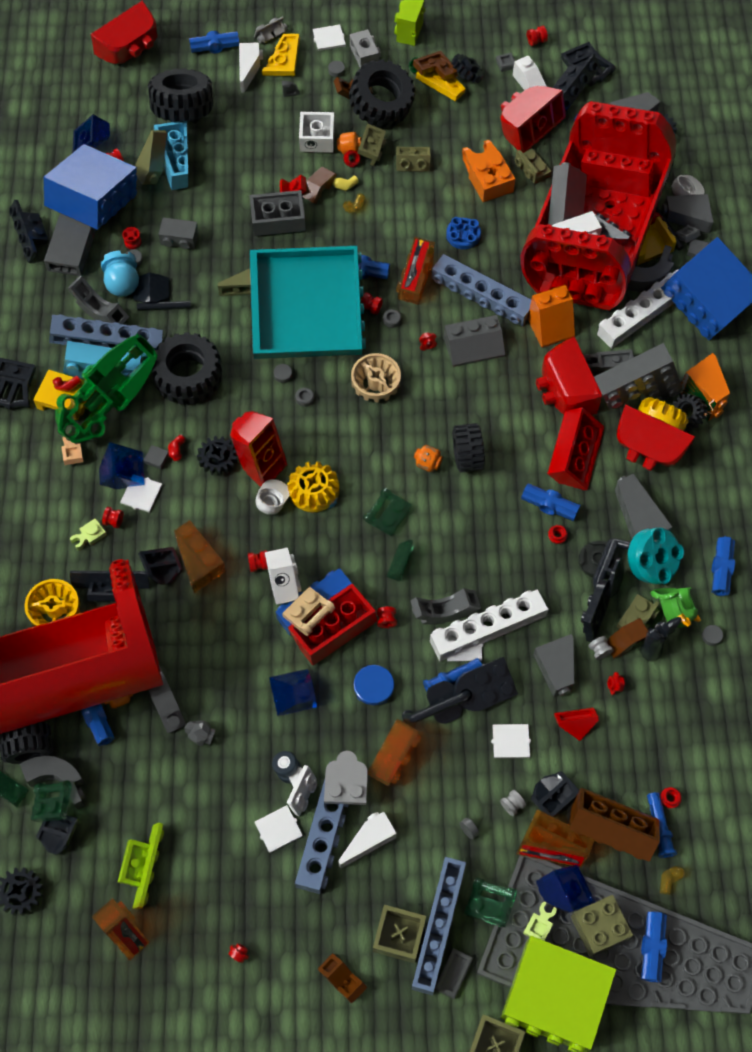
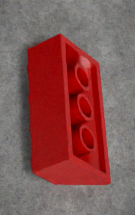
(576, 449)
(348, 620)

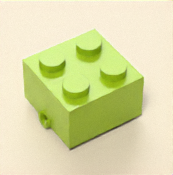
(409, 21)

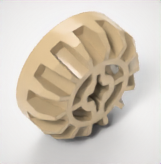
(376, 368)

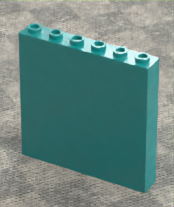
(306, 302)

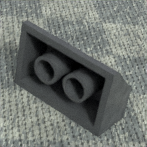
(277, 213)
(474, 340)

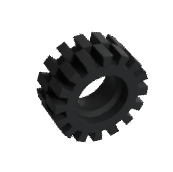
(698, 409)

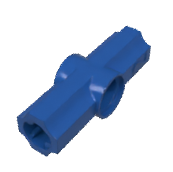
(214, 42)
(373, 268)
(550, 502)
(723, 566)
(97, 722)
(654, 947)

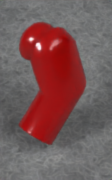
(66, 386)
(174, 448)

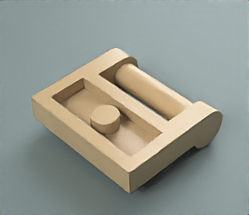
(304, 607)

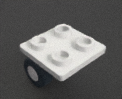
(302, 779)

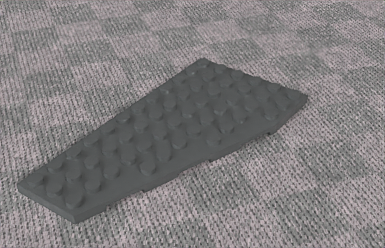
(700, 968)

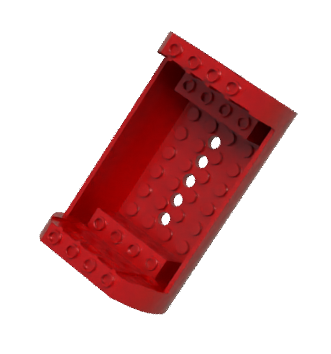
(627, 167)
(79, 658)

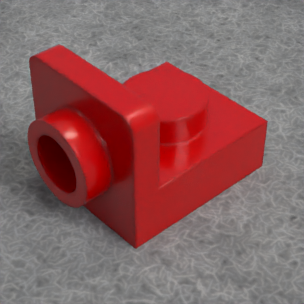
(296, 184)

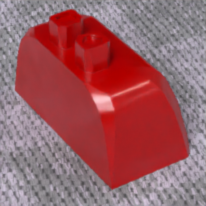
(125, 35)
(531, 115)
(568, 379)
(651, 439)
(258, 446)

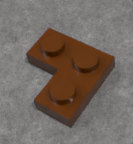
(435, 62)

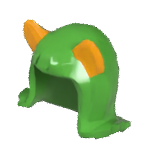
(677, 604)

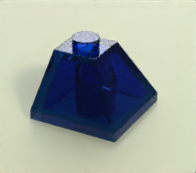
(91, 132)
(121, 467)
(293, 692)
(566, 889)

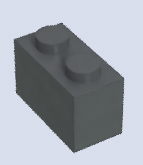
(178, 233)

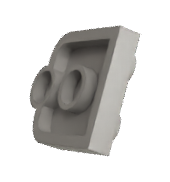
(346, 780)

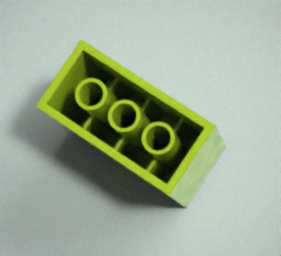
(558, 995)

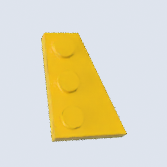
(284, 59)
(451, 88)

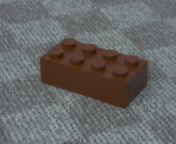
(615, 824)

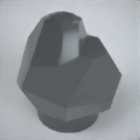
(199, 732)

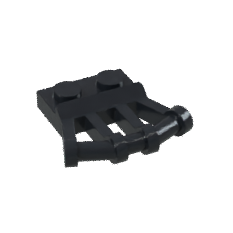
(580, 55)
(18, 375)

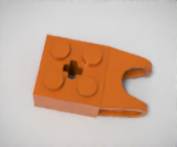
(488, 172)

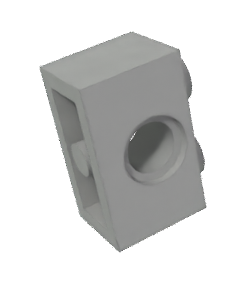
(364, 47)

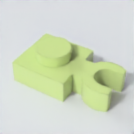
(90, 533)
(539, 925)

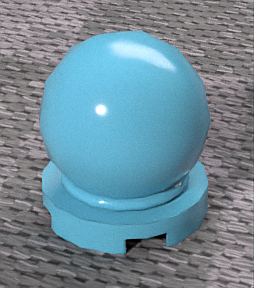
(120, 273)

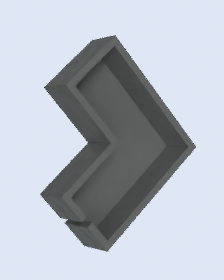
(646, 374)

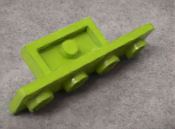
(138, 864)

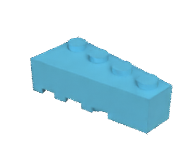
(175, 154)
(81, 355)

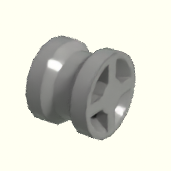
(600, 647)
(513, 803)

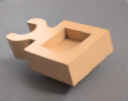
(71, 452)

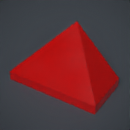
(577, 721)

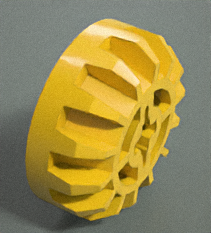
(664, 412)
(313, 497)
(45, 600)

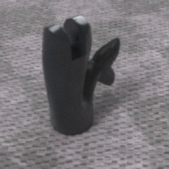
(655, 639)

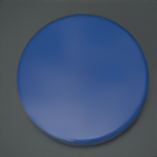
(463, 233)
(373, 685)

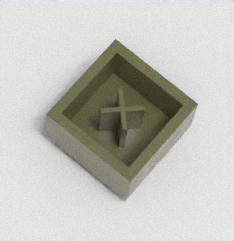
(601, 926)
(399, 933)
(496, 1036)

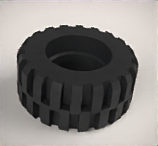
(387, 76)
(180, 95)
(192, 387)

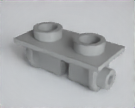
(276, 26)

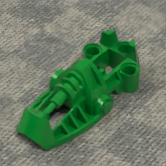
(108, 386)

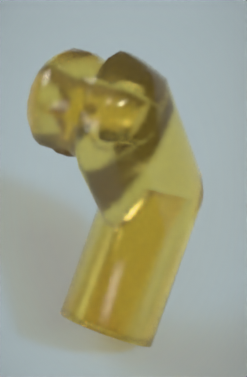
(354, 206)
(670, 876)

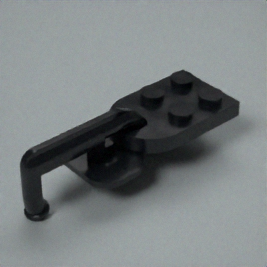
(603, 589)
(486, 686)

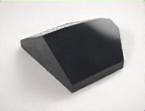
(152, 288)
(161, 564)
(554, 794)
(57, 834)

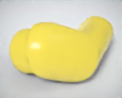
(344, 184)

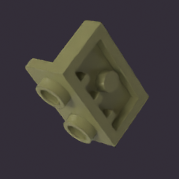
(371, 143)
(413, 158)
(532, 165)
(638, 609)

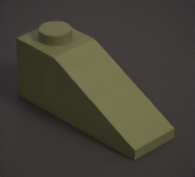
(152, 158)
(236, 285)

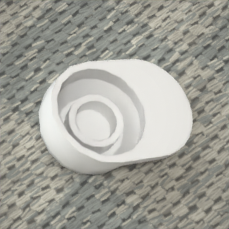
(687, 186)
(272, 496)

